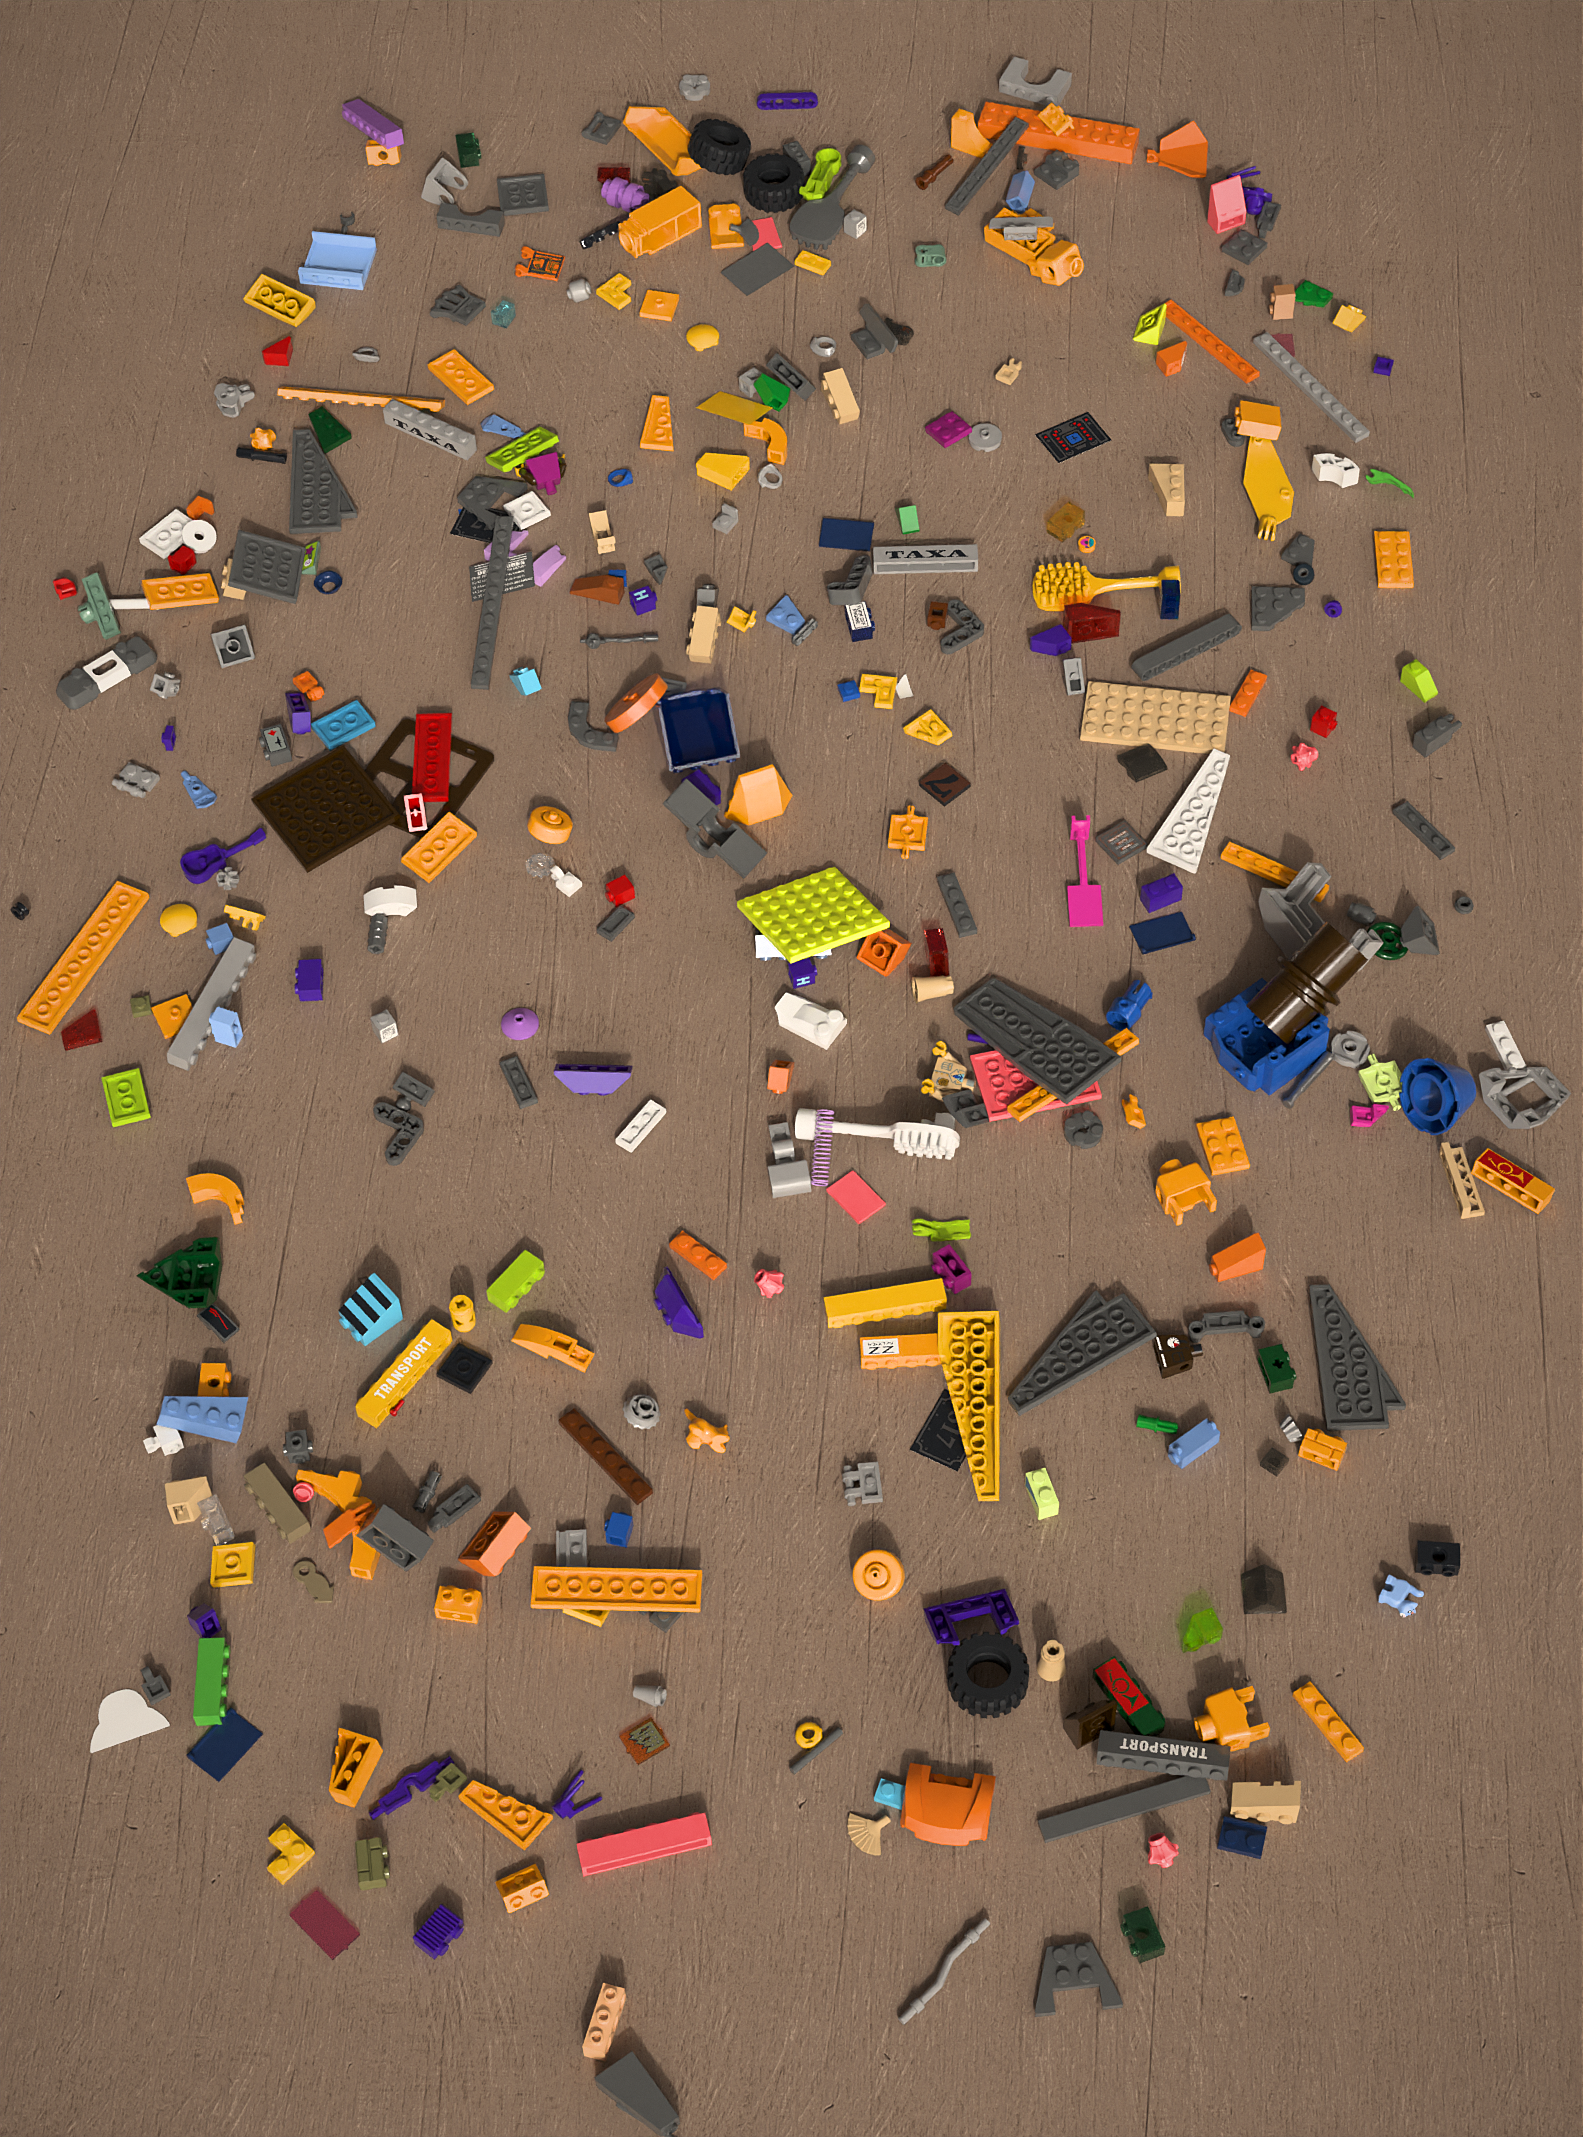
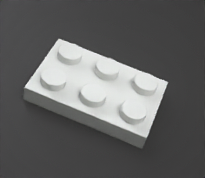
(166, 535)

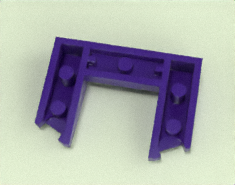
(996, 1603)

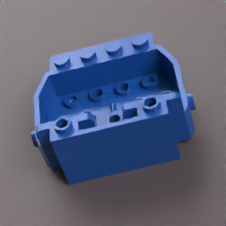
(1250, 1055)

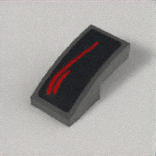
(218, 1322)

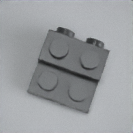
(1057, 169)

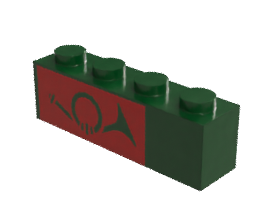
(1131, 1702)

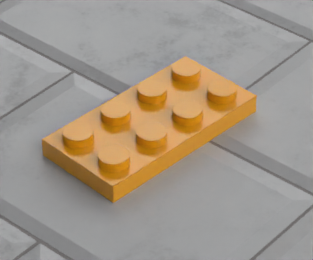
(460, 377)
(1393, 559)
(179, 591)
(439, 847)

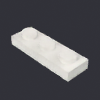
(1505, 1046)
(640, 1126)

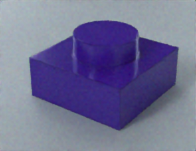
(1383, 366)
(169, 738)

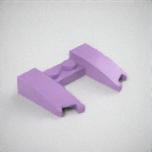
(543, 566)

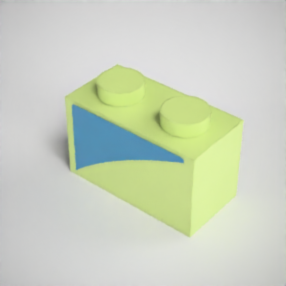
(1041, 1493)

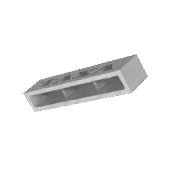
(430, 429)
(925, 559)

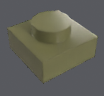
(141, 1006)

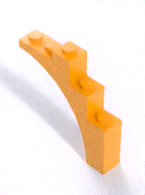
(344, 1494)

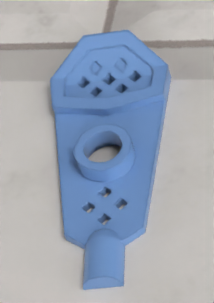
(496, 424)
(203, 796)

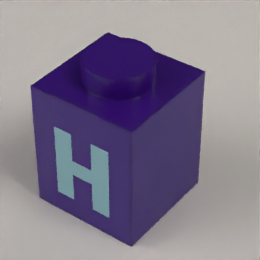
(643, 600)
(802, 973)

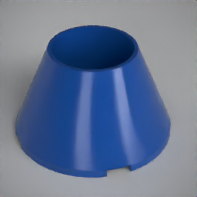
(1435, 1094)

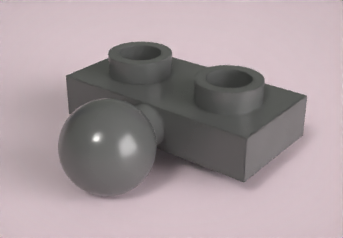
(412, 1090)

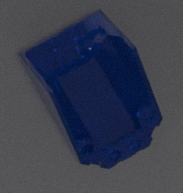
(696, 729)

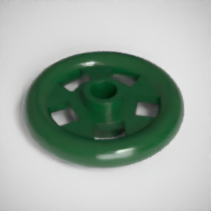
(1389, 940)

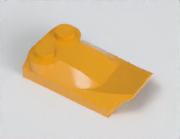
(719, 220)

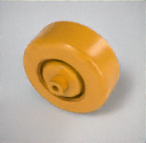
(550, 825)
(878, 1574)

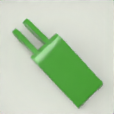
(1384, 477)

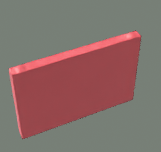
(767, 233)
(855, 1197)

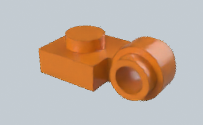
(307, 683)

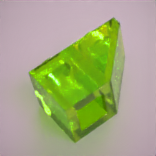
(1202, 1629)

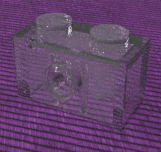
(215, 1520)

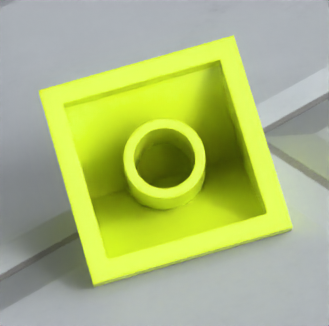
(1151, 325)

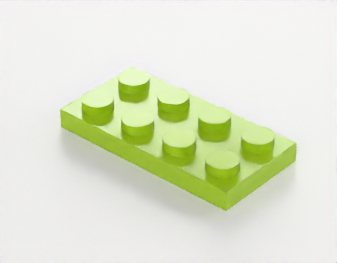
(522, 449)

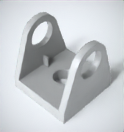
(442, 173)

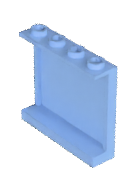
(338, 260)

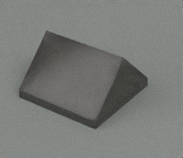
(1263, 1591)

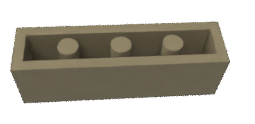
(276, 1503)

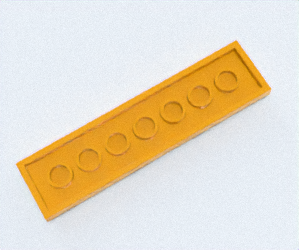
(616, 1589)

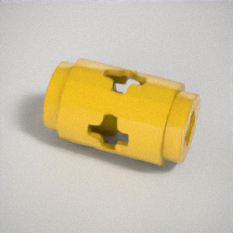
(462, 1315)

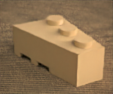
(839, 396)
(1169, 486)
(703, 634)
(1266, 1802)

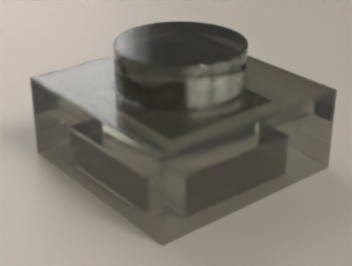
(1021, 157)
(1274, 1461)

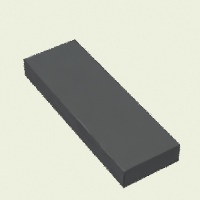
(518, 1082)

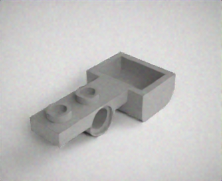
(788, 1175)

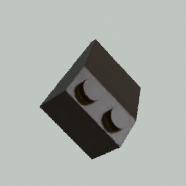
(1086, 1725)

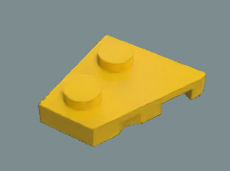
(928, 728)

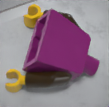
(543, 471)

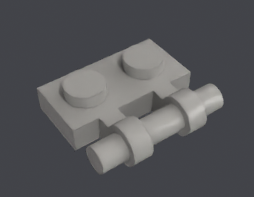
(139, 777)
(869, 1480)

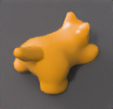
(704, 1433)

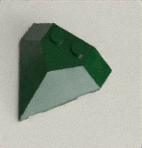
(189, 1274)

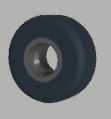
(1303, 580)

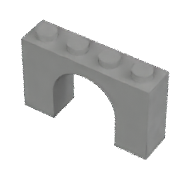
(1053, 91)

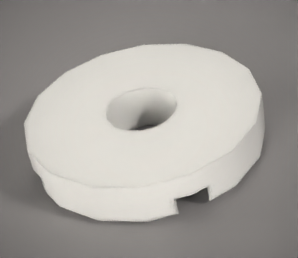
(199, 527)

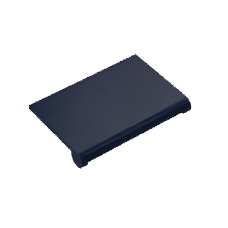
(846, 534)
(1162, 933)
(224, 1745)

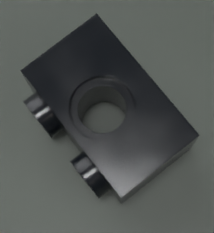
(1447, 1552)

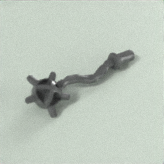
(594, 641)

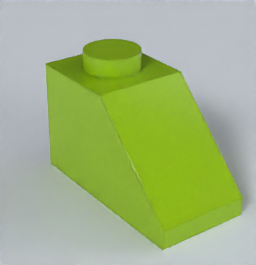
(1418, 680)

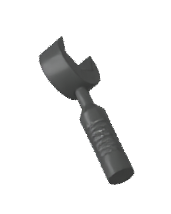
(346, 222)

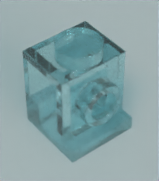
(503, 314)

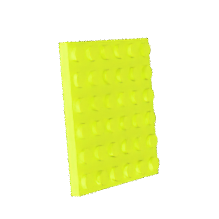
(813, 914)

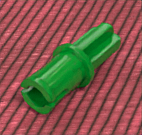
(1156, 1424)

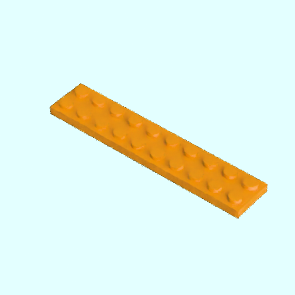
(83, 957)

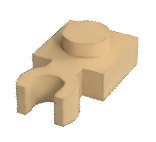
(1009, 373)

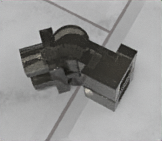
(658, 183)

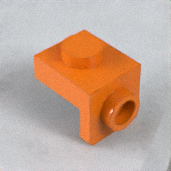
(198, 507)

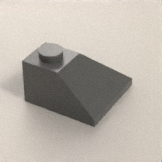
(232, 646)
(1419, 933)

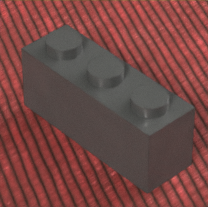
(790, 377)

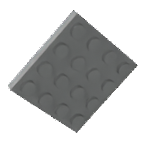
(266, 566)

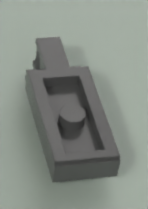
(1268, 218)
(454, 1508)

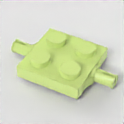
(1382, 1082)

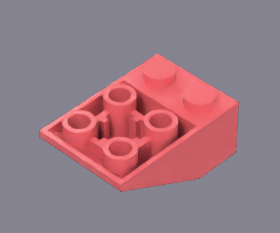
(1226, 205)

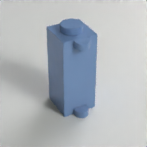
(1020, 191)
(1193, 1443)

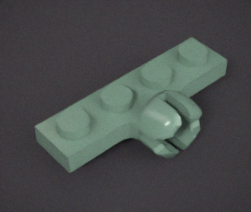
(98, 607)

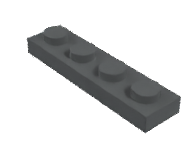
(957, 905)

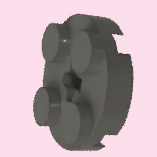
(1083, 1120)

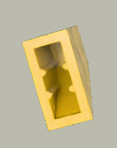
(723, 468)

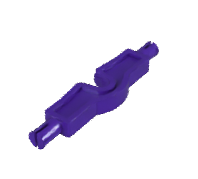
(401, 1794)

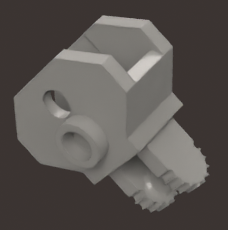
(232, 398)

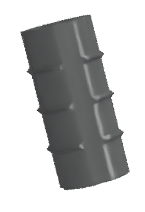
(377, 934)

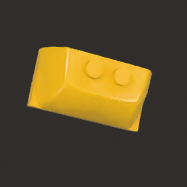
(280, 301)

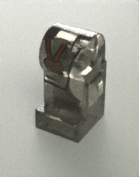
(902, 333)

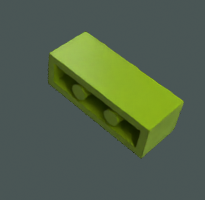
(515, 1281)

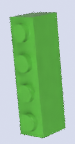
(210, 1681)

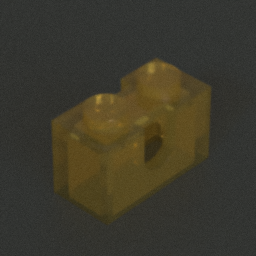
(1065, 522)

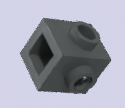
(297, 1446)

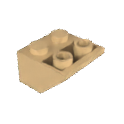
(183, 1498)

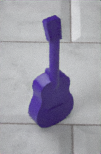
(202, 864)

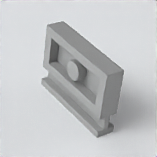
(571, 1548)

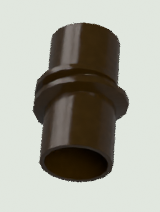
(1307, 982)

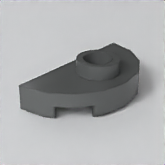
(1235, 284)

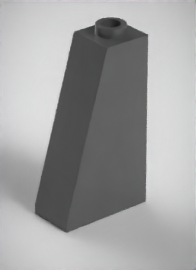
(636, 2091)

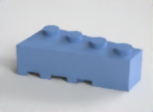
(205, 1416)

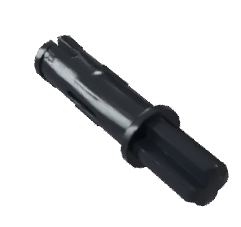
(268, 456)

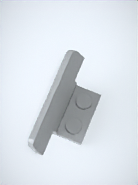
(1020, 227)

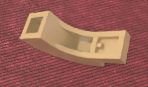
(601, 532)

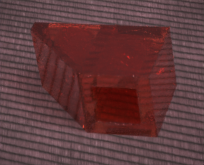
(612, 172)

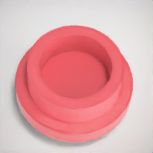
(303, 1492)

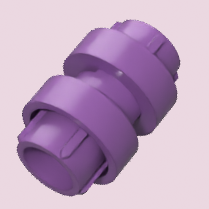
(625, 195)

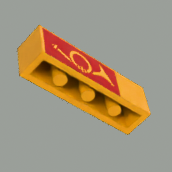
(1512, 1181)

